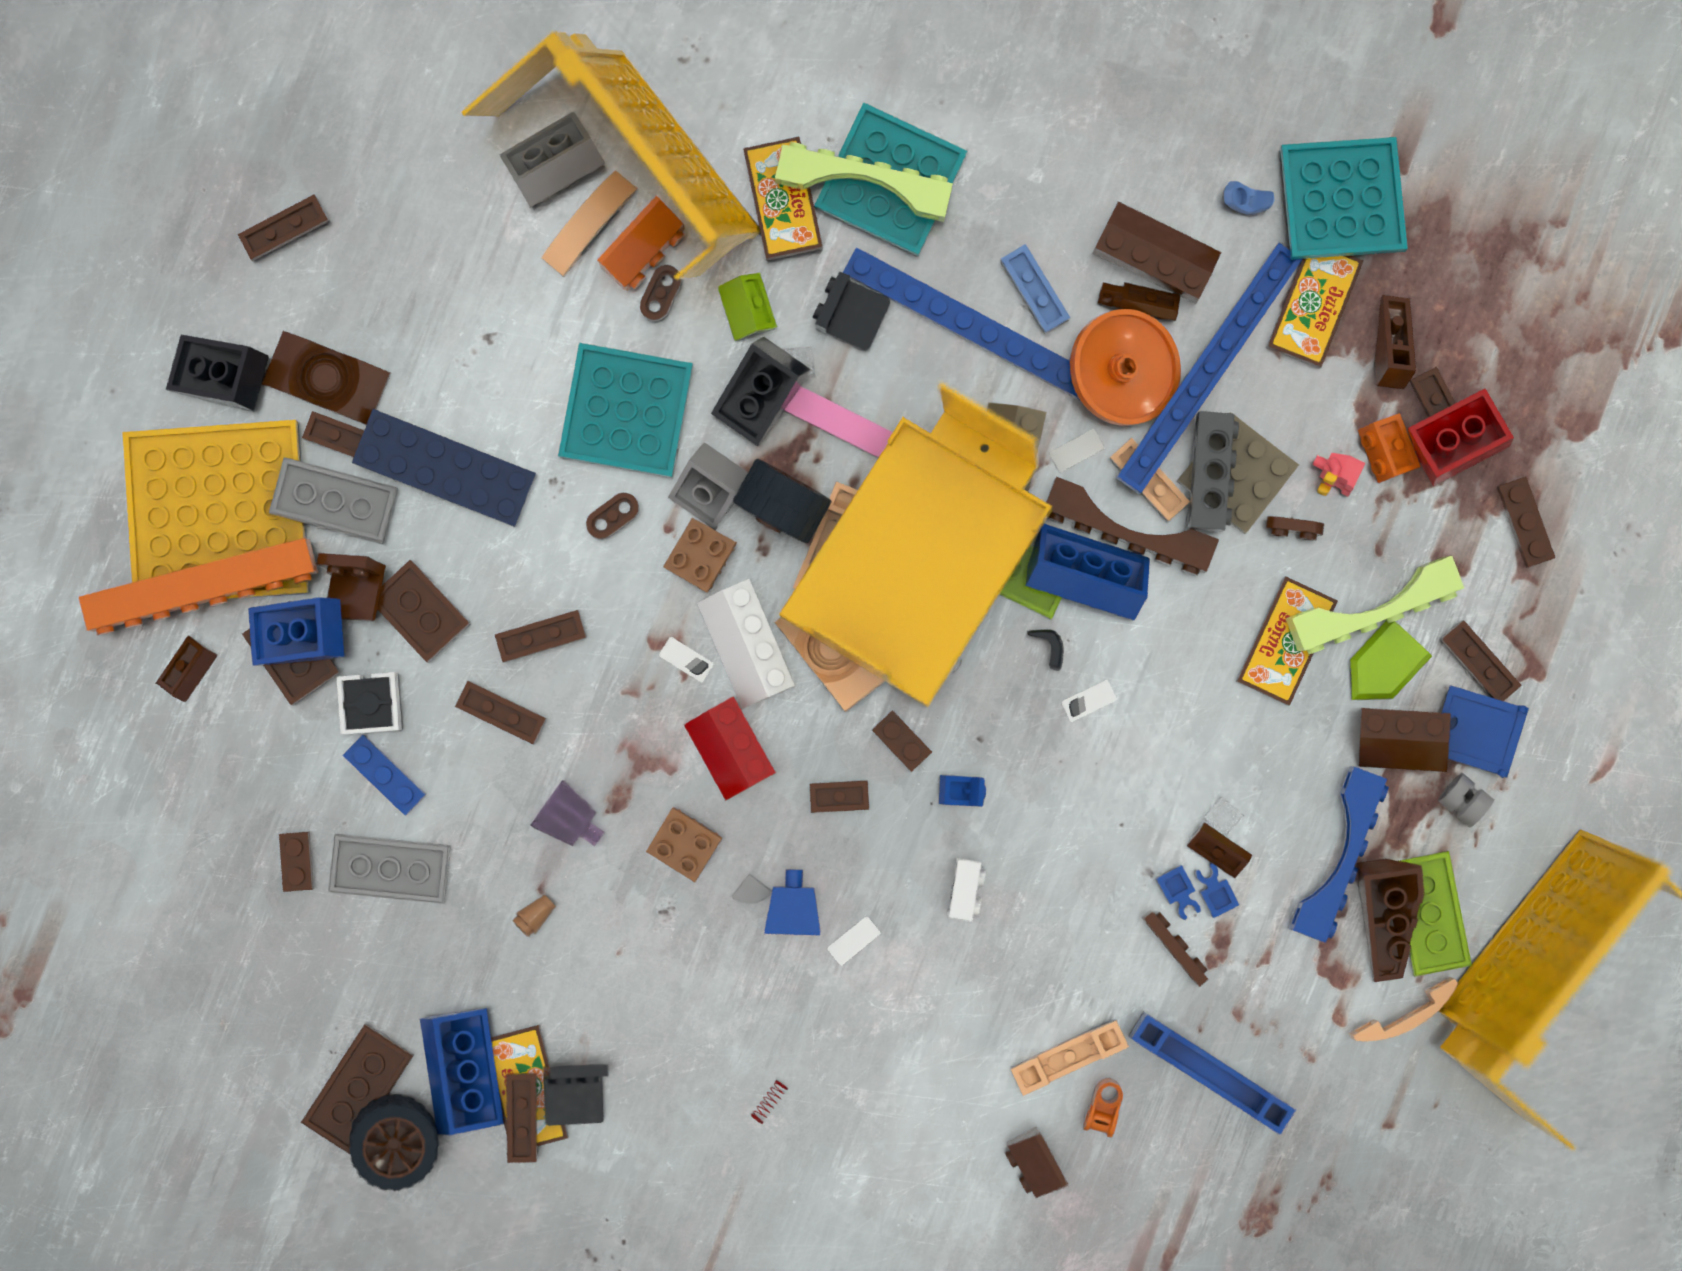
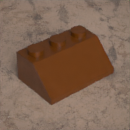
(1404, 739)

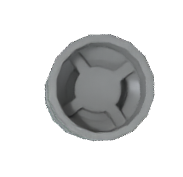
(1472, 808)

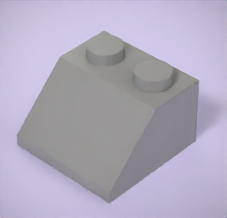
(708, 485)

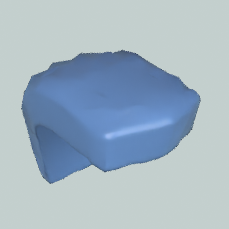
(1246, 199)

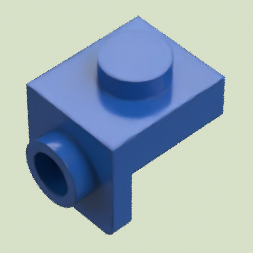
(962, 790)

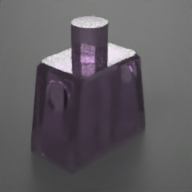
(568, 817)

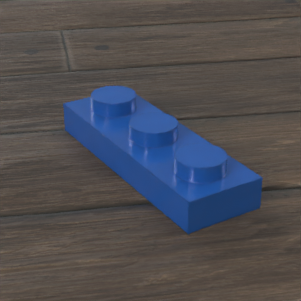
(384, 775)

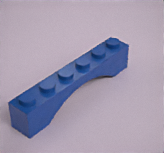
(1360, 799)
(1212, 1073)

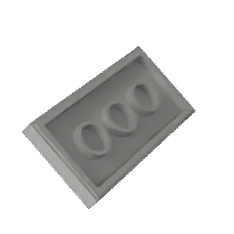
(332, 500)
(389, 868)

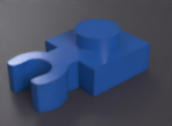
(1177, 887)
(1218, 895)

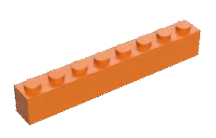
(198, 585)

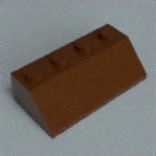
(1157, 252)

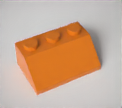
(642, 244)

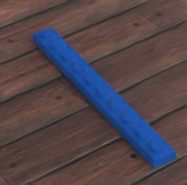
(961, 320)
(1208, 369)

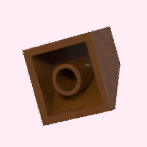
(1036, 1163)

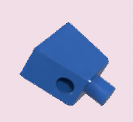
(793, 907)

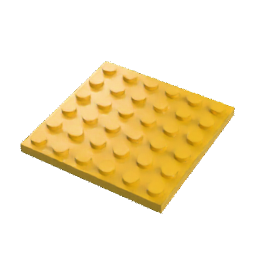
(206, 495)

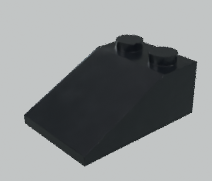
(217, 371)
(760, 390)

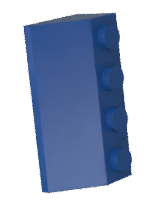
(1088, 572)
(461, 1071)

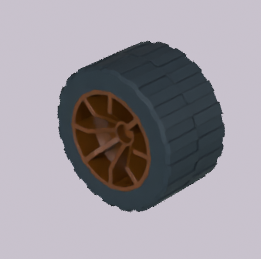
(781, 501)
(393, 1142)

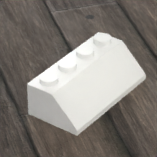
(745, 643)

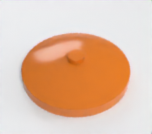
(1125, 367)

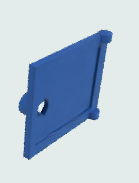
(1484, 730)

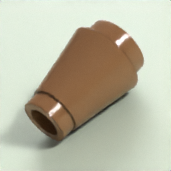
(534, 915)

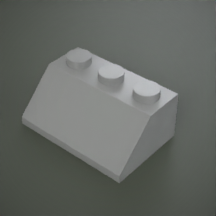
(552, 159)

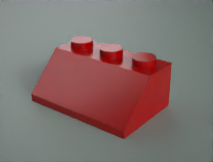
(1460, 437)
(729, 748)

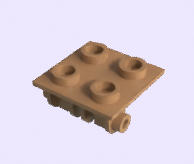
(700, 555)
(684, 844)

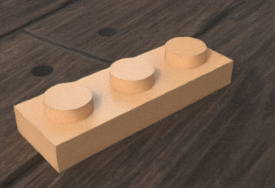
(1160, 490)

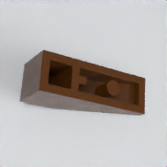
(1395, 343)

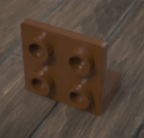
(355, 582)

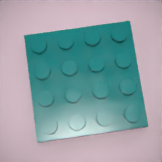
(1343, 198)
(873, 208)
(625, 410)

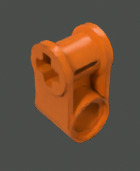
(1103, 1109)

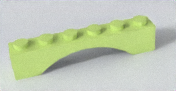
(805, 168)
(1429, 582)

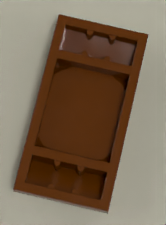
(325, 377)

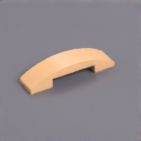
(588, 222)
(840, 499)
(1438, 997)
(1069, 1057)

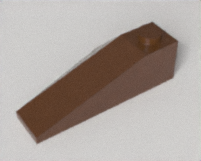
(1390, 907)

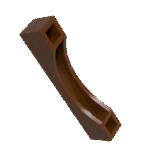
(1187, 548)

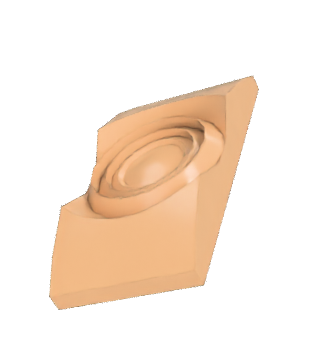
(840, 675)

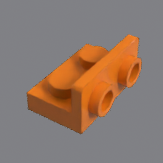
(1388, 448)

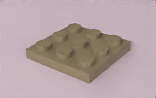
(1257, 475)

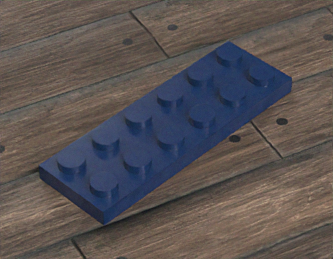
(443, 467)

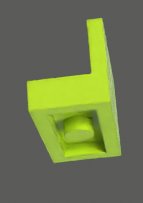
(747, 305)

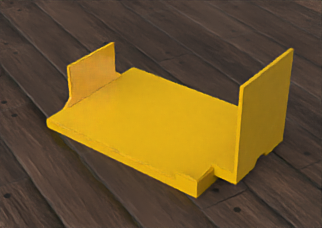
(646, 127)
(924, 547)
(1545, 959)

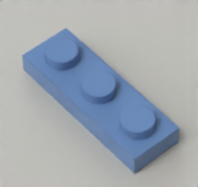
(1035, 288)

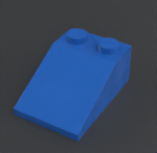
(296, 631)

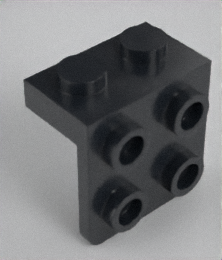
(851, 312)

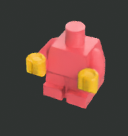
(1338, 471)

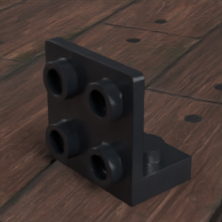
(574, 1094)

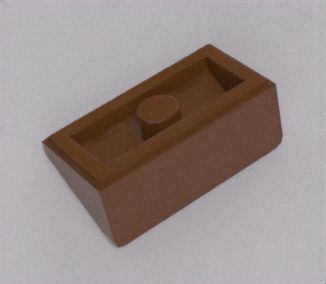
(186, 669)

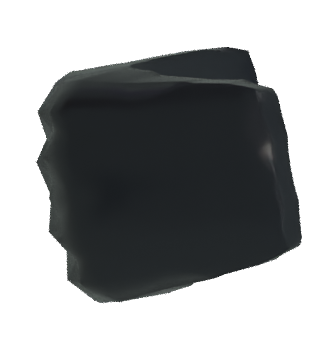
(1056, 646)

